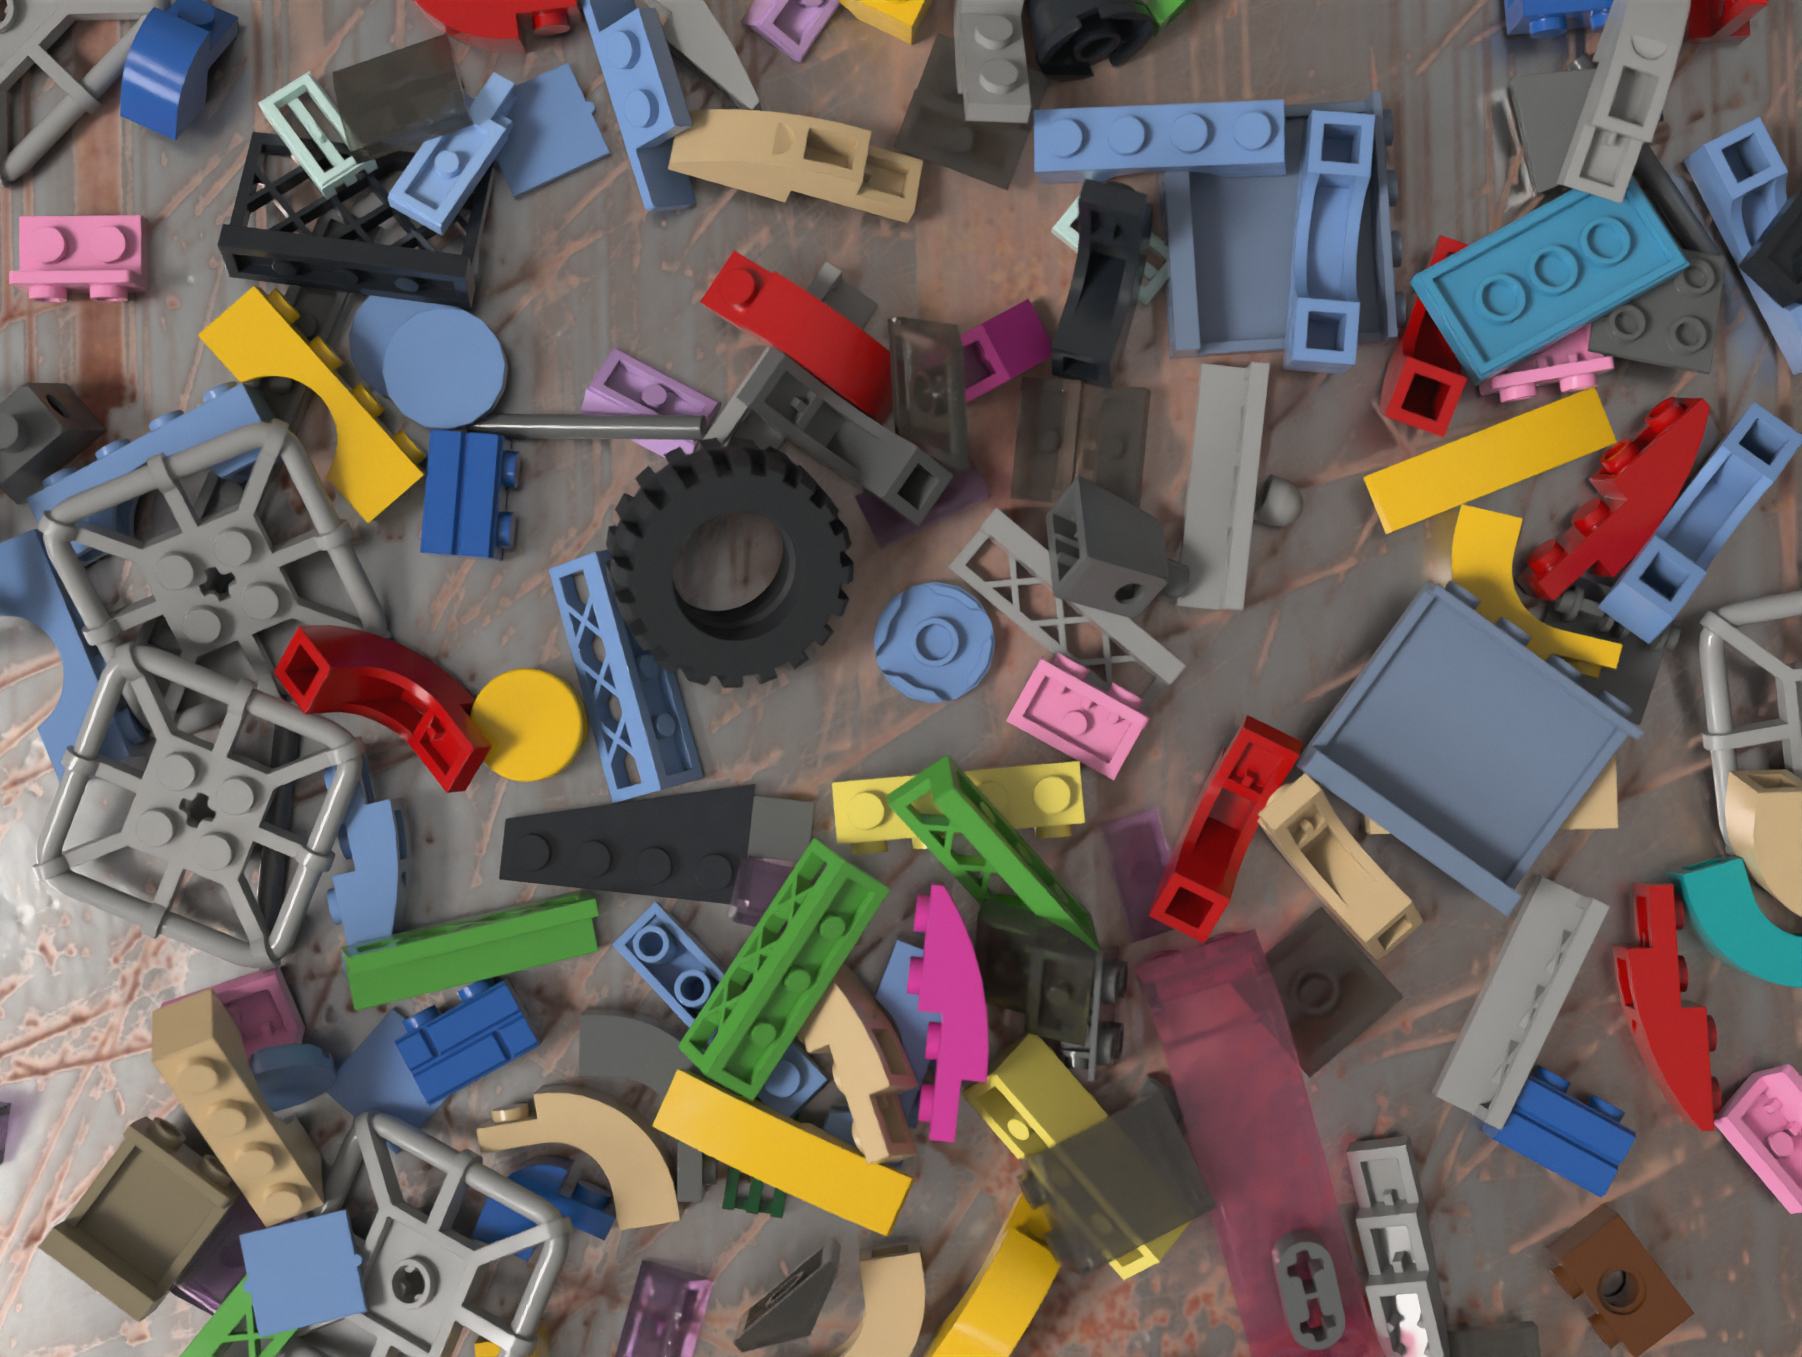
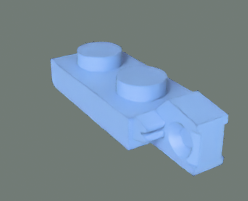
(453, 164)

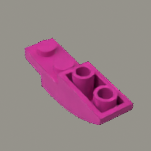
(952, 985)

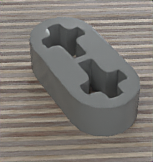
(1321, 1286)

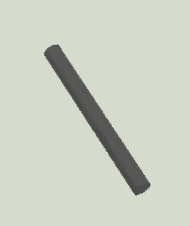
(1664, 190)
(593, 426)
(273, 862)

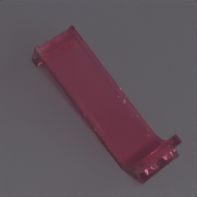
(1251, 1132)

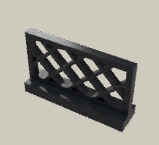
(339, 261)

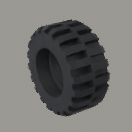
(774, 624)

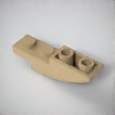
(797, 153)
(866, 1066)

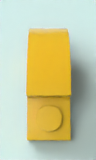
(1483, 566)
(1003, 1292)

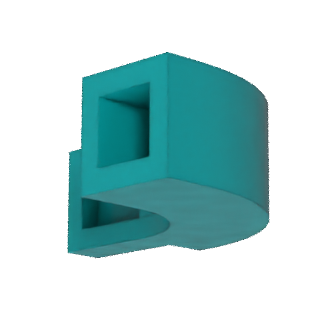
(1730, 923)

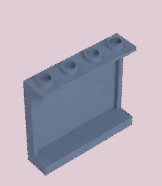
(1236, 244)
(1466, 742)

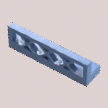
(652, 707)

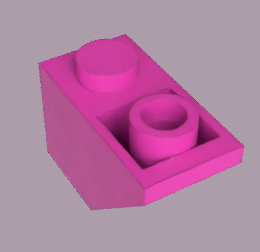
(1003, 349)

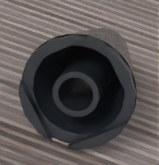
(1085, 32)

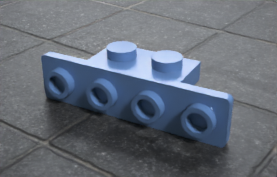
(643, 96)

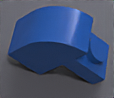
(170, 64)
(547, 1176)

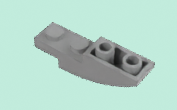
(991, 60)
(1626, 94)

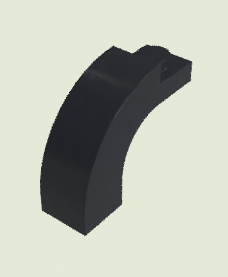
(1104, 284)

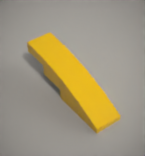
(1490, 460)
(783, 1152)

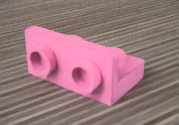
(82, 256)

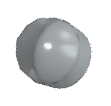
(1278, 502)

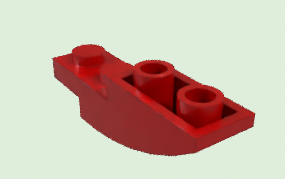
(1637, 489)
(1668, 1032)

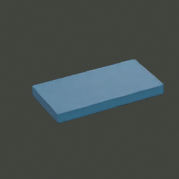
(1546, 277)

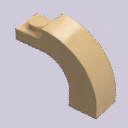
(1766, 830)
(1337, 867)
(607, 1130)
(893, 1303)

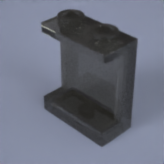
(1115, 1185)

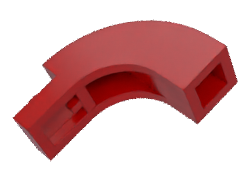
(500, 24)
(806, 331)
(1423, 371)
(384, 681)
(1220, 828)

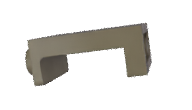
(143, 1217)

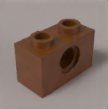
(1648, 1302)

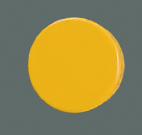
(532, 724)

